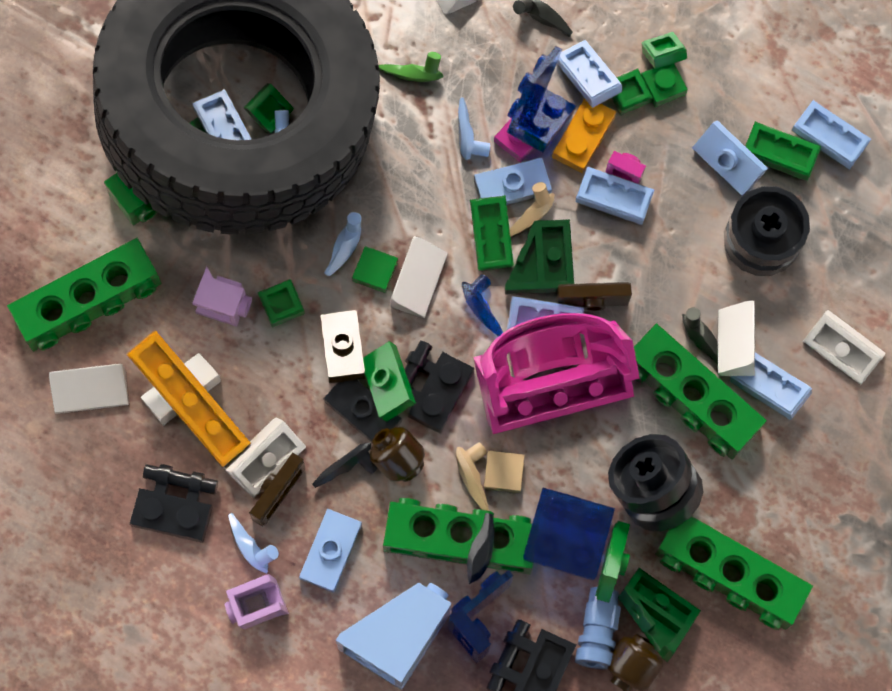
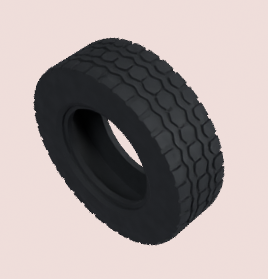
(223, 180)

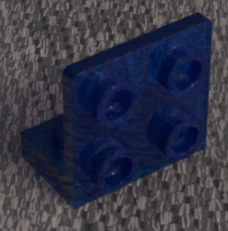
(539, 112)
(568, 534)
(474, 634)

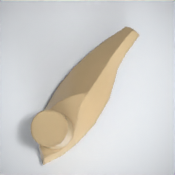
(537, 211)
(469, 473)

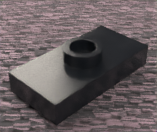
(358, 408)

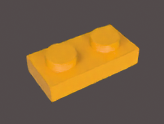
(583, 135)

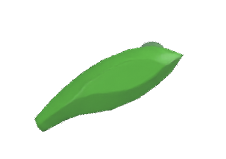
(415, 72)

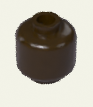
(397, 454)
(634, 663)

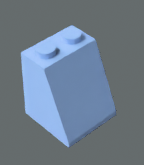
(398, 633)

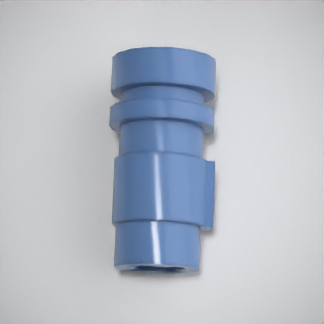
(599, 624)

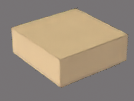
(504, 471)

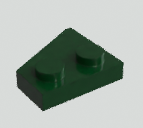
(543, 260)
(658, 612)

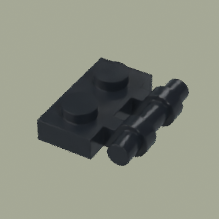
(442, 388)
(173, 514)
(545, 664)

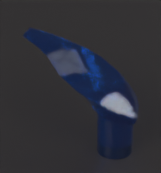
(474, 299)

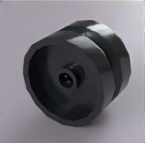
(766, 231)
(655, 482)

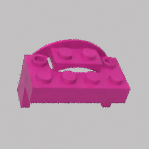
(551, 344)

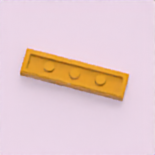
(188, 398)

